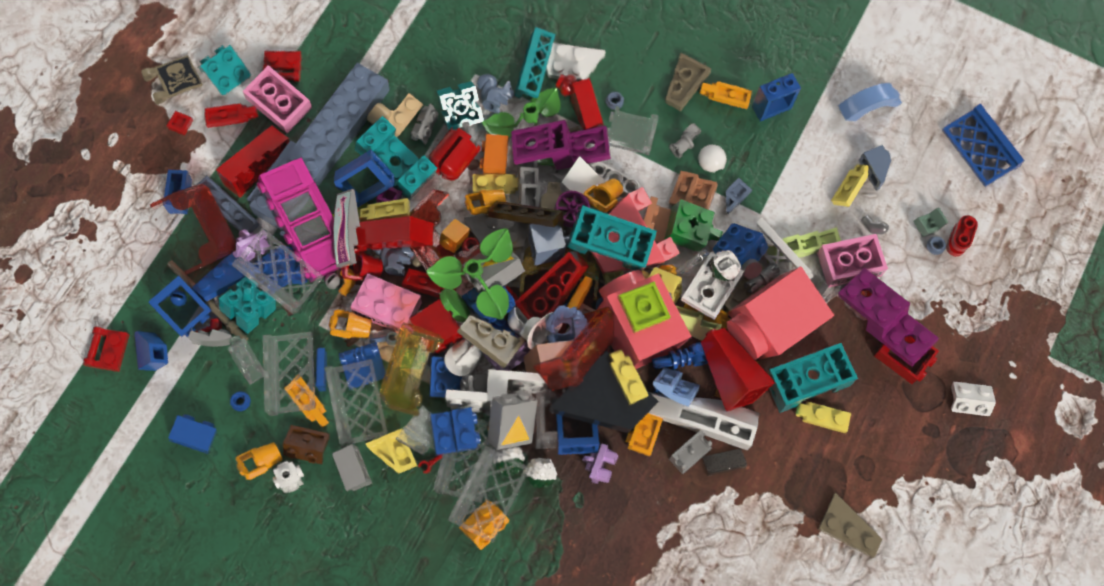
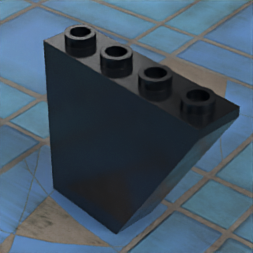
(601, 400)

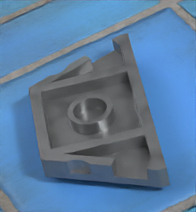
(484, 225)

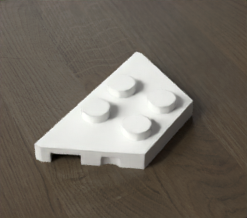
(572, 60)

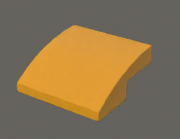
(580, 293)

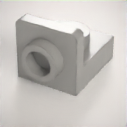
(474, 383)

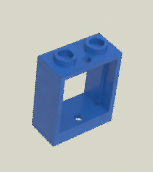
(780, 95)
(375, 164)
(166, 292)
(576, 445)

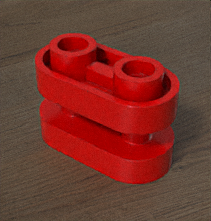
(962, 235)

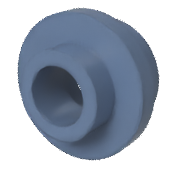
(614, 96)
(939, 242)

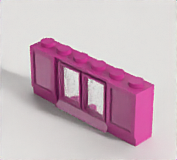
(301, 215)

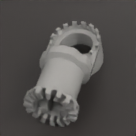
(685, 140)

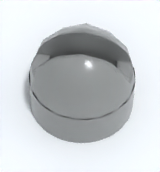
(334, 283)

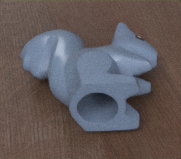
(492, 95)
(394, 259)

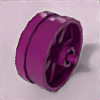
(572, 207)

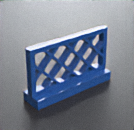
(994, 134)

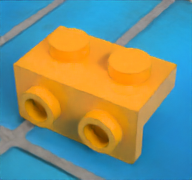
(644, 435)
(488, 528)

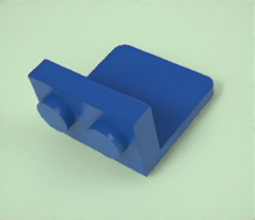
(743, 242)
(281, 268)

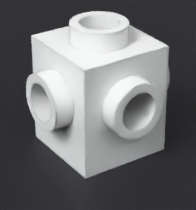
(293, 481)

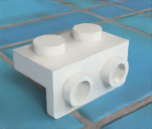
(972, 398)

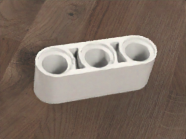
(611, 173)

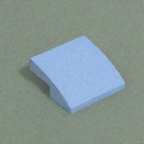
(672, 386)

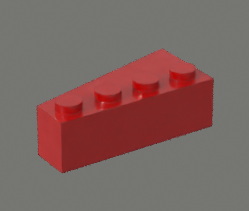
(254, 159)

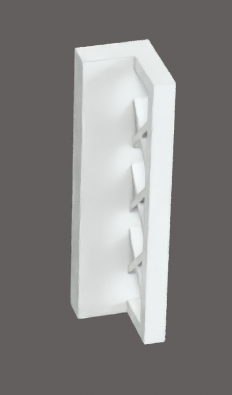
(781, 247)

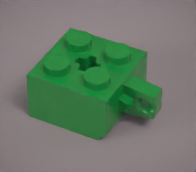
(691, 226)

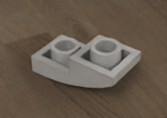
(216, 338)

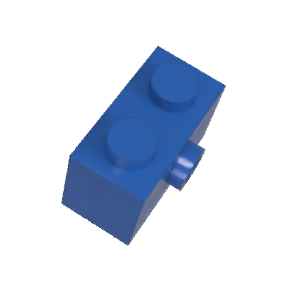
(175, 182)
(192, 433)

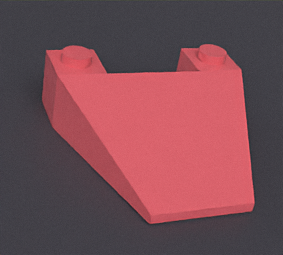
(628, 209)

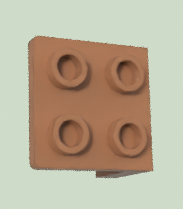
(657, 219)

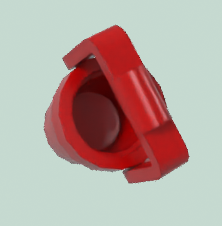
(364, 265)

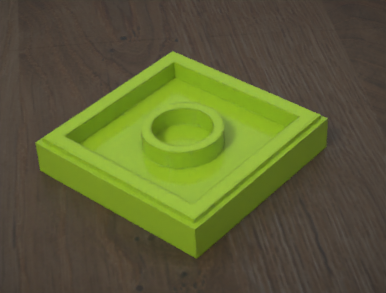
(644, 307)

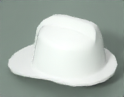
(536, 332)
(462, 358)

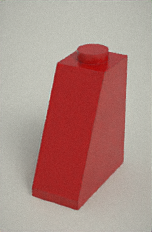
(585, 104)

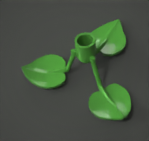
(503, 123)
(448, 272)

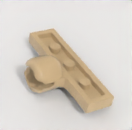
(398, 118)

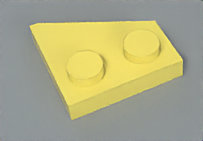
(393, 452)

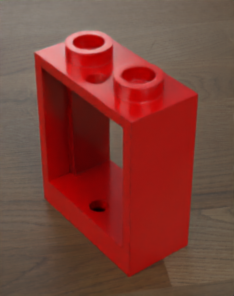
(902, 370)

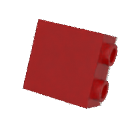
(440, 321)

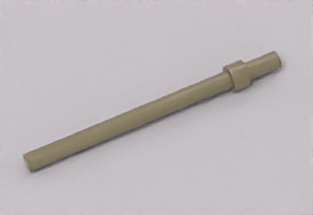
(230, 325)

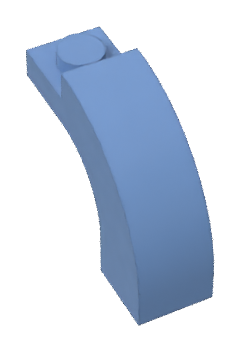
(868, 100)

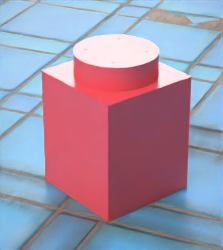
(778, 315)
(649, 342)

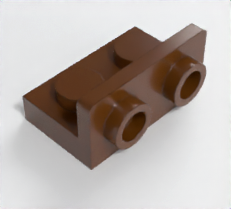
(305, 444)

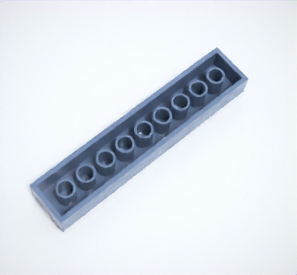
(332, 129)

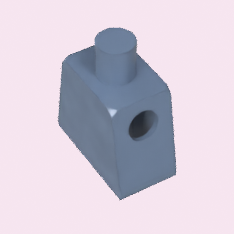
(547, 243)

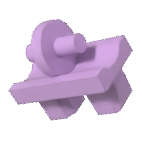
(244, 240)
(598, 472)

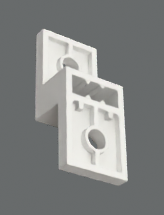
(720, 289)
(498, 384)

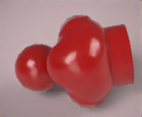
(565, 84)

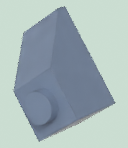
(878, 162)

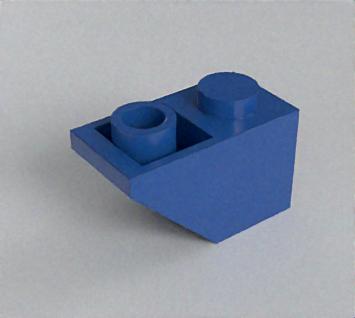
(150, 351)

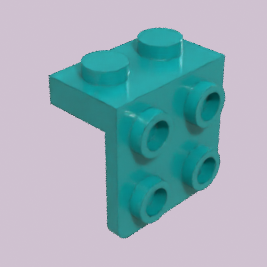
(224, 69)

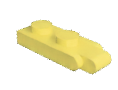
(507, 182)
(850, 186)
(385, 210)
(627, 377)
(824, 416)

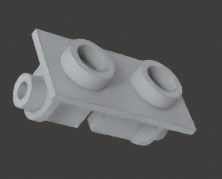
(427, 118)

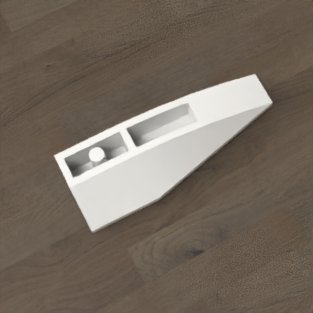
(709, 415)

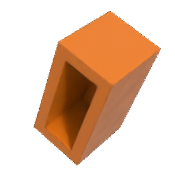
(495, 154)

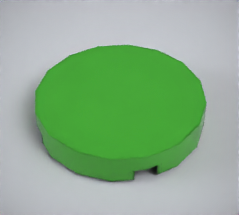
(453, 301)

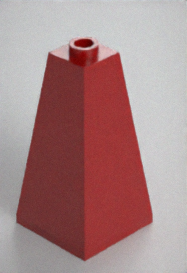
(734, 370)

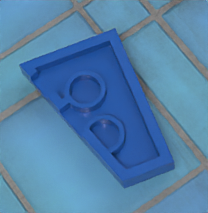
(218, 279)

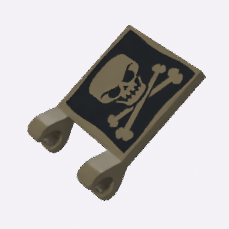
(174, 77)

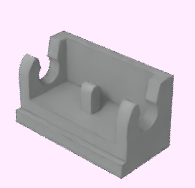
(691, 452)
(352, 468)

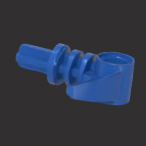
(695, 355)

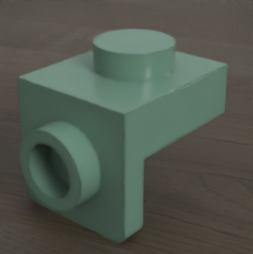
(931, 222)

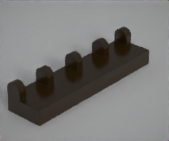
(526, 214)

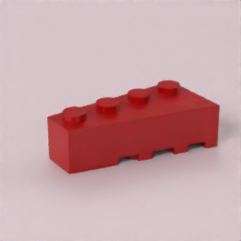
(394, 233)
(553, 287)

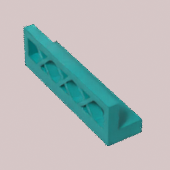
(528, 63)

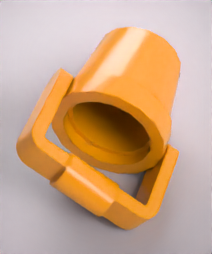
(604, 195)
(487, 199)
(356, 326)
(264, 458)

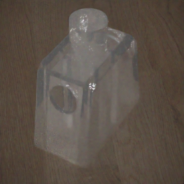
(245, 359)
(418, 432)

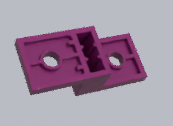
(557, 142)
(888, 316)

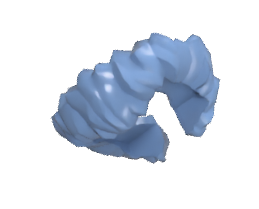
(565, 315)

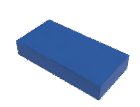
(321, 363)

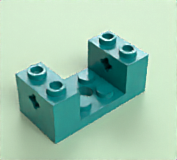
(412, 172)
(592, 232)
(794, 385)

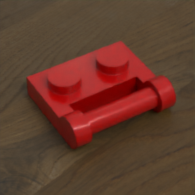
(284, 62)
(112, 351)

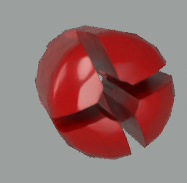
(453, 154)

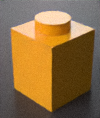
(454, 236)

